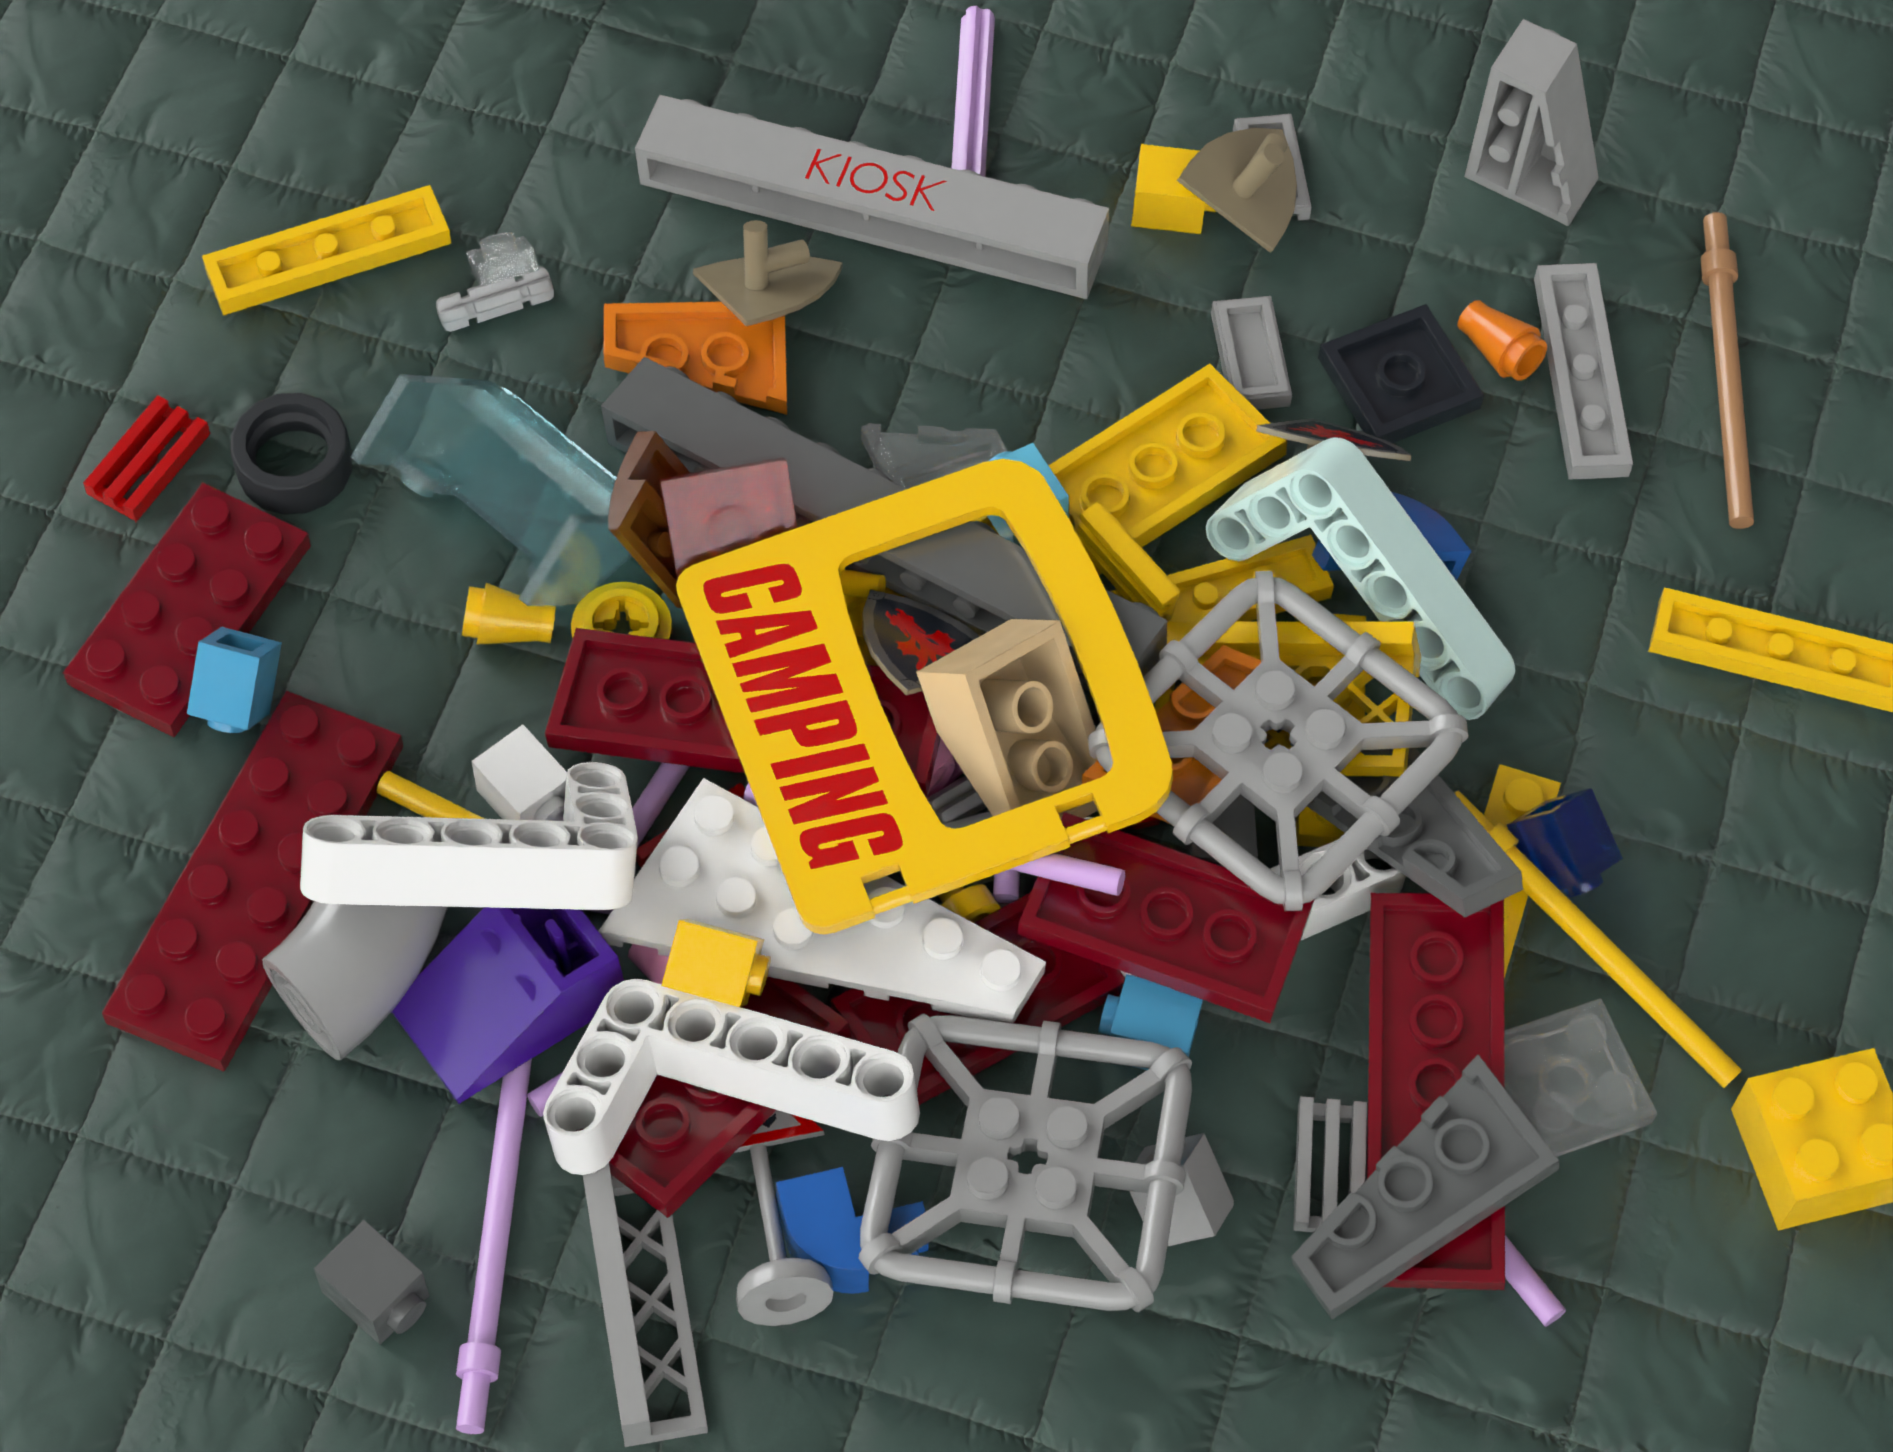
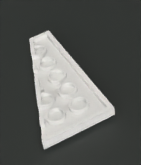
(725, 873)

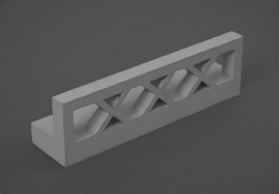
(622, 1327)

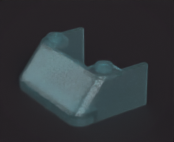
(508, 469)

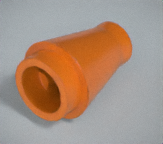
(1506, 342)

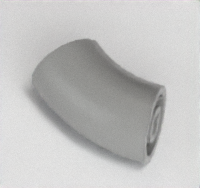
(351, 967)

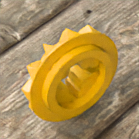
(643, 610)

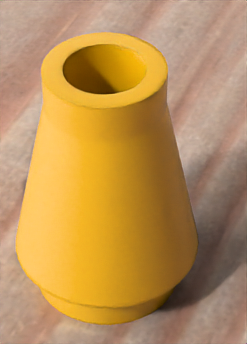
(501, 617)

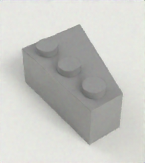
(1536, 126)

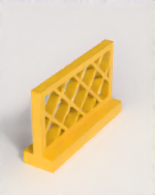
(1314, 657)

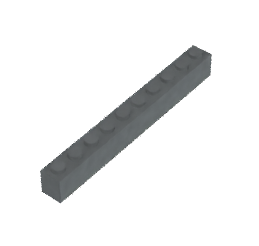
(957, 571)

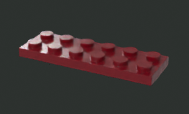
(658, 705)
(240, 893)
(1430, 1014)

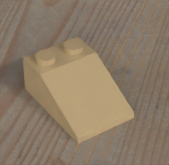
(1013, 714)

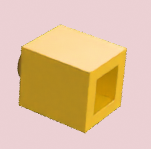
(1160, 198)
(716, 963)

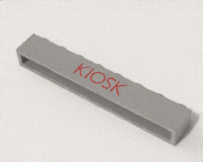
(873, 196)

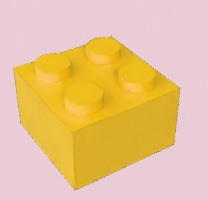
(1820, 1137)

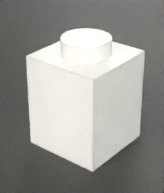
(521, 778)

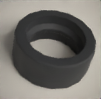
(283, 414)

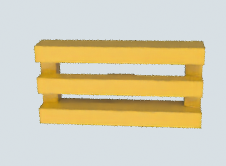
(1125, 561)

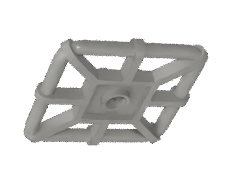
(1322, 735)
(1055, 1195)

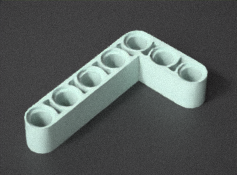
(1381, 555)

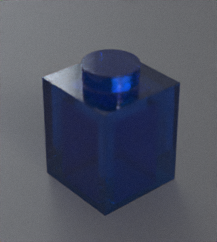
(1568, 841)

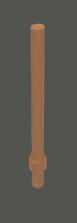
(1719, 273)

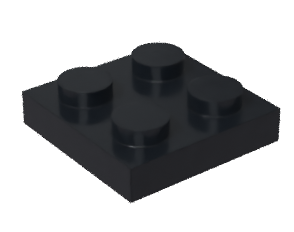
(1401, 375)

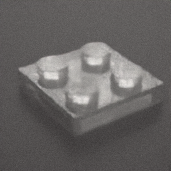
(1575, 1078)

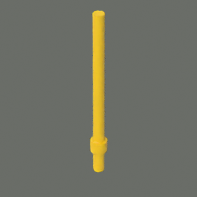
(1611, 958)

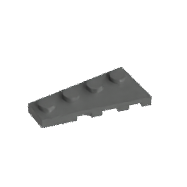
(1435, 843)
(1440, 1181)

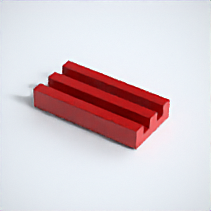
(139, 452)

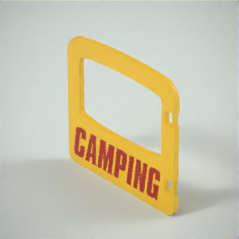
(816, 733)

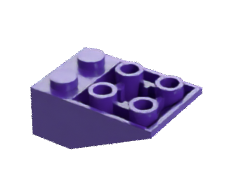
(506, 993)

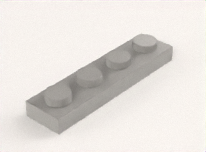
(1583, 371)

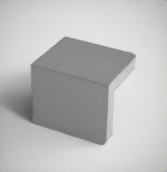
(1205, 1196)

